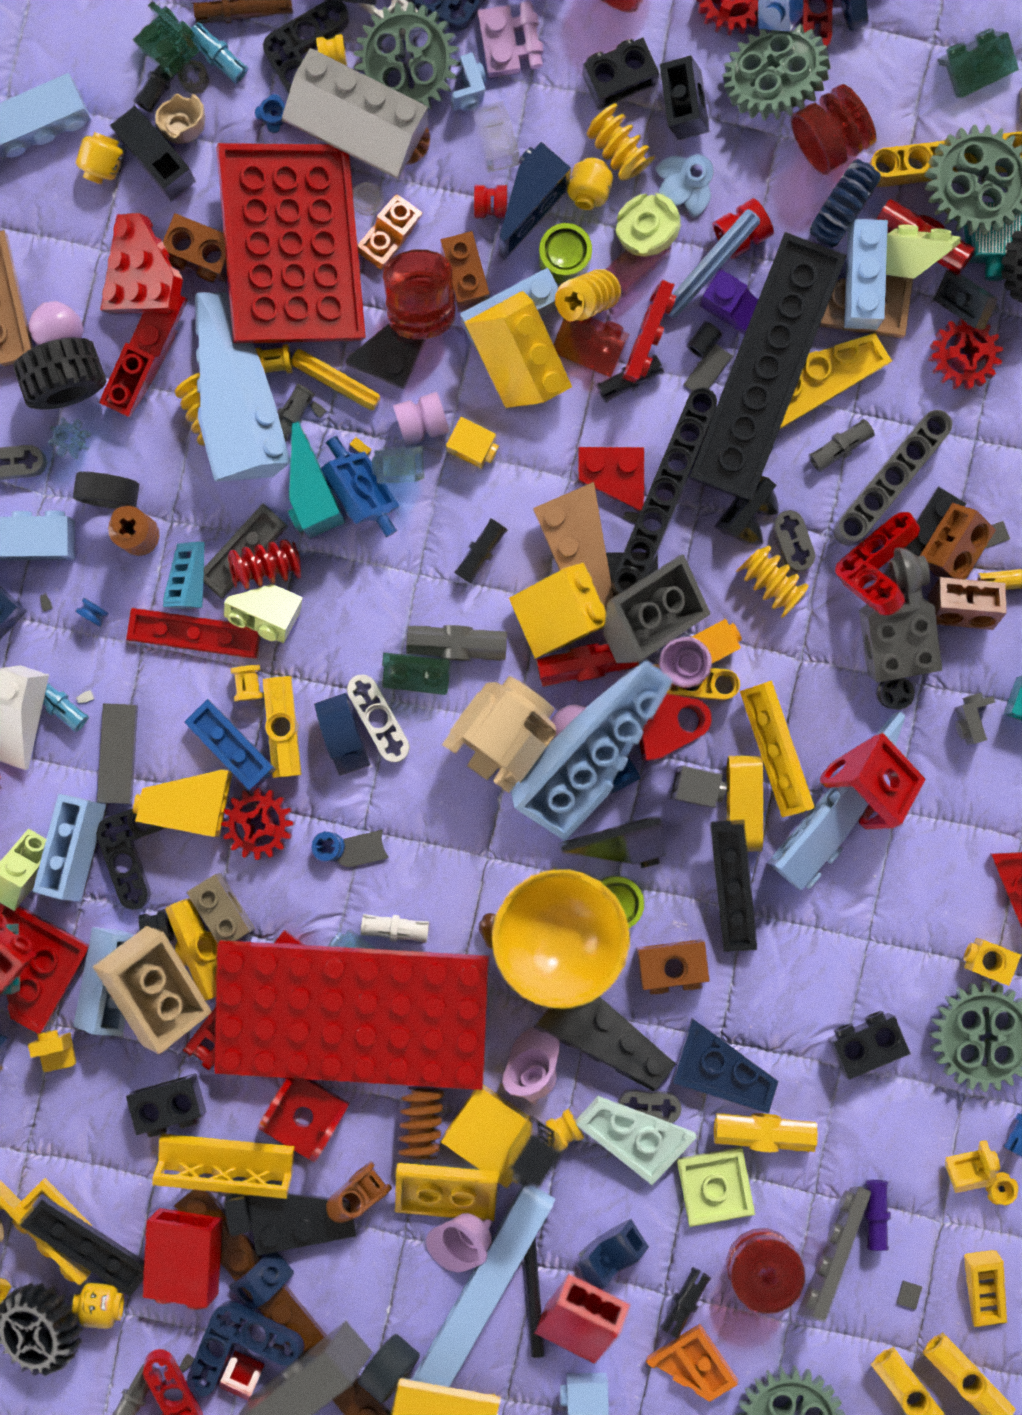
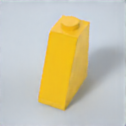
(186, 804)

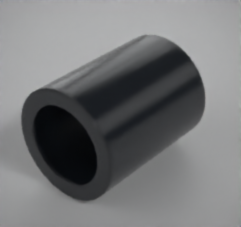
(704, 340)

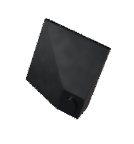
(627, 843)

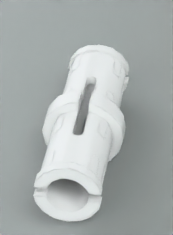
(394, 928)

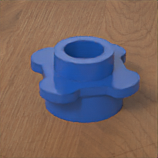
(264, 111)

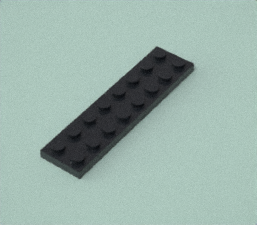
(767, 367)

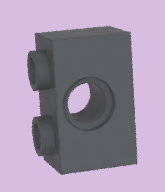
(698, 786)

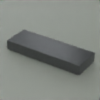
(258, 529)
(117, 753)

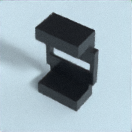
(237, 1213)

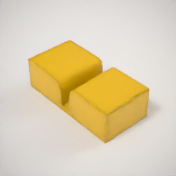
(359, 446)

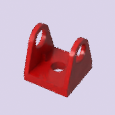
(662, 731)
(866, 772)
(307, 1139)

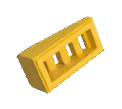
(985, 1266)

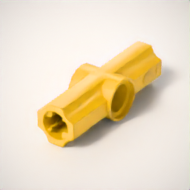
(278, 705)
(194, 946)
(765, 1132)
(956, 1367)
(903, 1382)

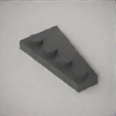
(832, 1262)

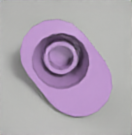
(532, 1065)
(460, 1243)

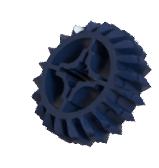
(845, 203)

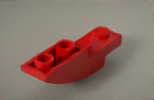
(141, 360)

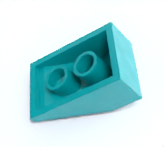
(309, 493)

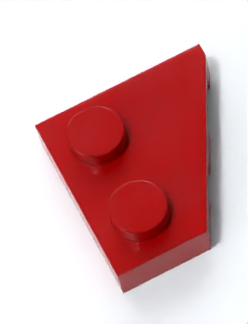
(615, 472)

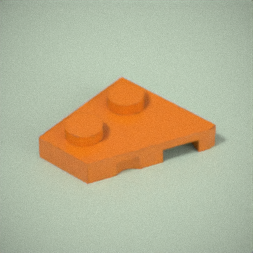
(695, 1364)

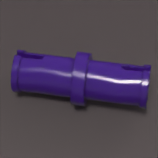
(877, 1215)

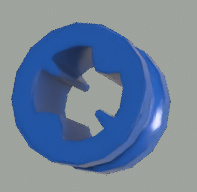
(92, 612)
(327, 856)

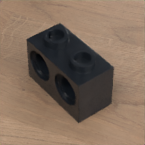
(624, 80)
(870, 1054)
(164, 1098)

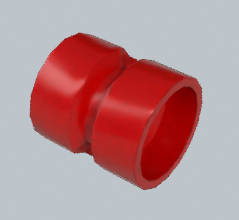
(761, 232)

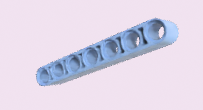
(484, 1287)

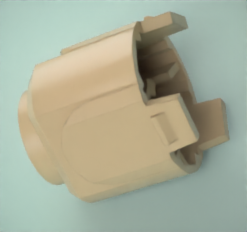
(505, 729)

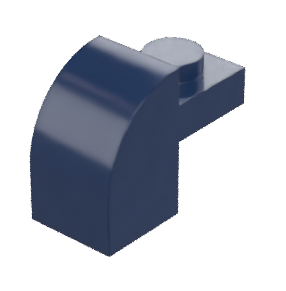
(341, 734)
(611, 1253)

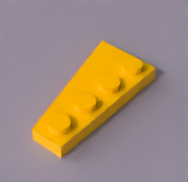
(833, 372)

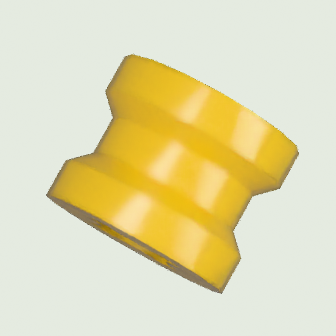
(333, 48)
(566, 1127)

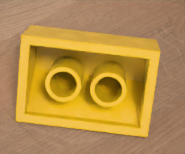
(518, 352)
(431, 1399)

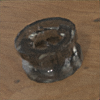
(193, 88)

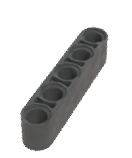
(903, 466)

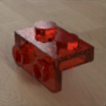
(592, 343)

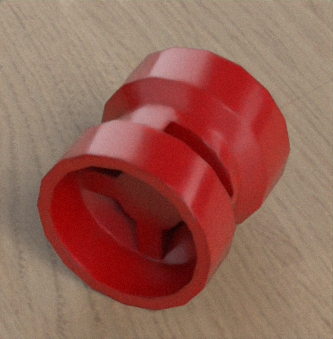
(482, 201)

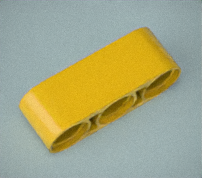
(707, 689)
(745, 796)

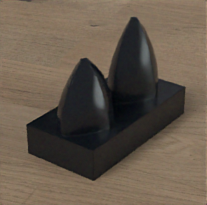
(966, 299)
(739, 517)

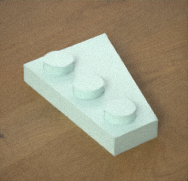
(635, 1137)

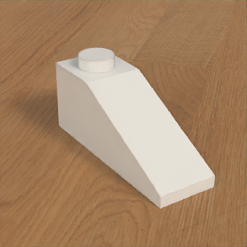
(20, 710)

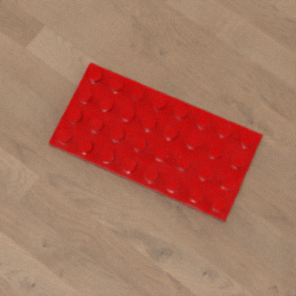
(351, 1014)

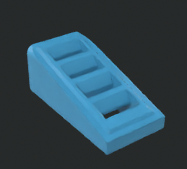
(185, 584)

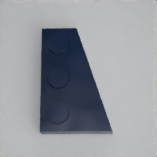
(722, 1071)

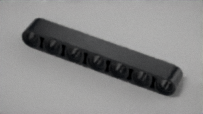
(669, 480)

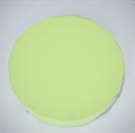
(648, 224)

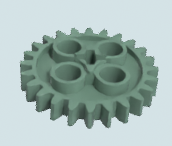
(435, 52)
(776, 72)
(969, 207)
(954, 1036)
(791, 1385)

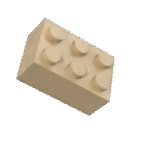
(152, 989)

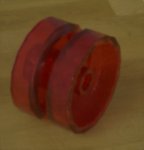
(770, 1290)

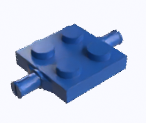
(357, 487)

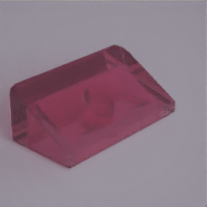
(632, 269)

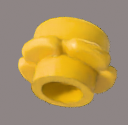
(1010, 1189)

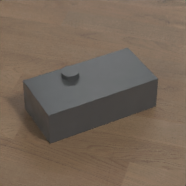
(313, 1377)

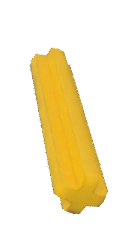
(335, 379)

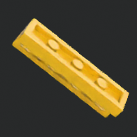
(777, 749)
(225, 1161)

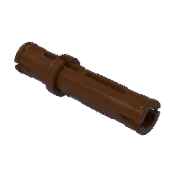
(238, 9)

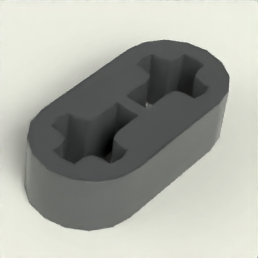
(21, 470)
(801, 538)
(653, 1098)

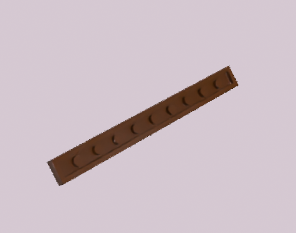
(238, 1257)

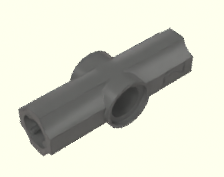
(456, 643)

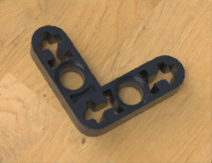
(295, 46)
(125, 845)

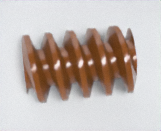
(130, 518)
(421, 1123)

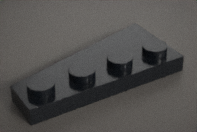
(608, 1039)

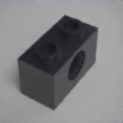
(684, 97)

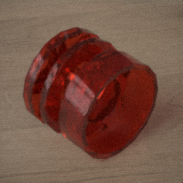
(833, 129)
(419, 294)

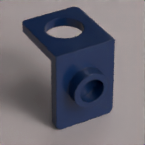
(262, 1280)

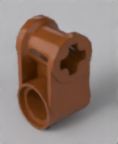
(361, 1190)

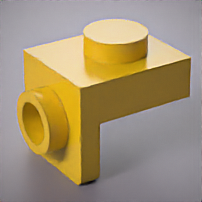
(54, 1050)
(973, 1169)

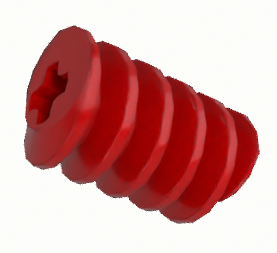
(264, 563)

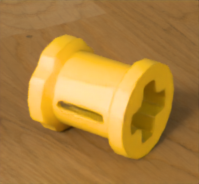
(275, 359)
(247, 683)

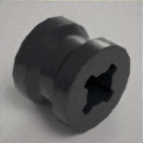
(902, 694)
(159, 922)

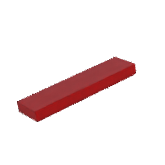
(192, 633)

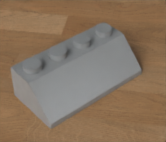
(354, 113)

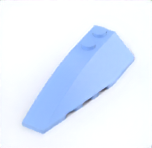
(235, 399)
(589, 752)
(825, 827)

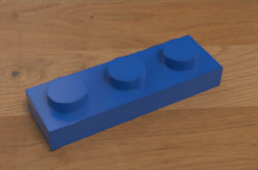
(230, 745)

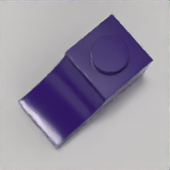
(729, 301)

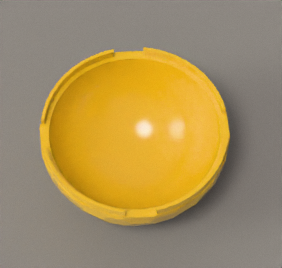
(560, 938)

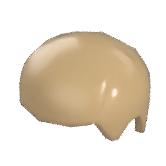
(181, 119)

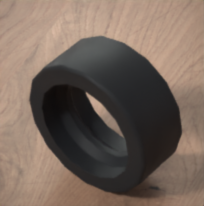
(105, 490)

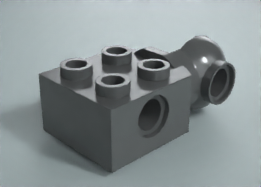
(908, 639)

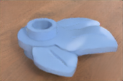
(682, 186)

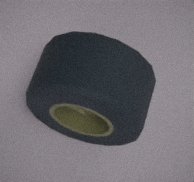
(389, 1364)

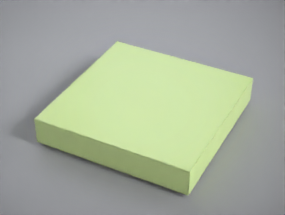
(715, 1186)

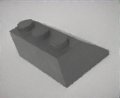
(654, 612)

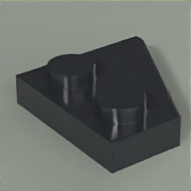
(387, 356)

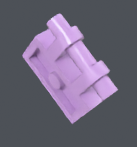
(499, 39)

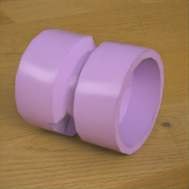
(421, 418)

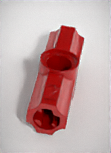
(899, 215)
(580, 665)

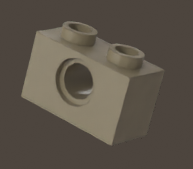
(220, 909)

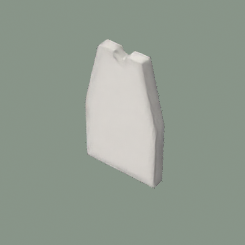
(85, 697)

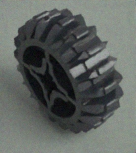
(39, 1329)

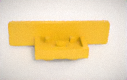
(17, 1209)

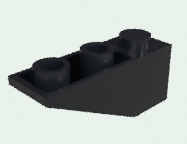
(153, 153)

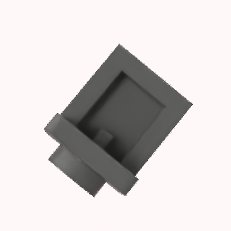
(969, 723)

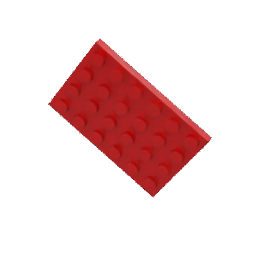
(290, 243)

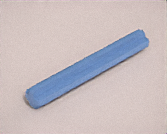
(714, 260)

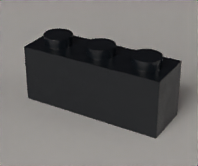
(534, 1153)

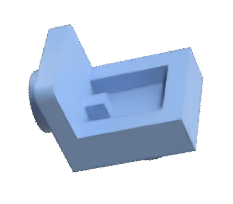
(473, 79)

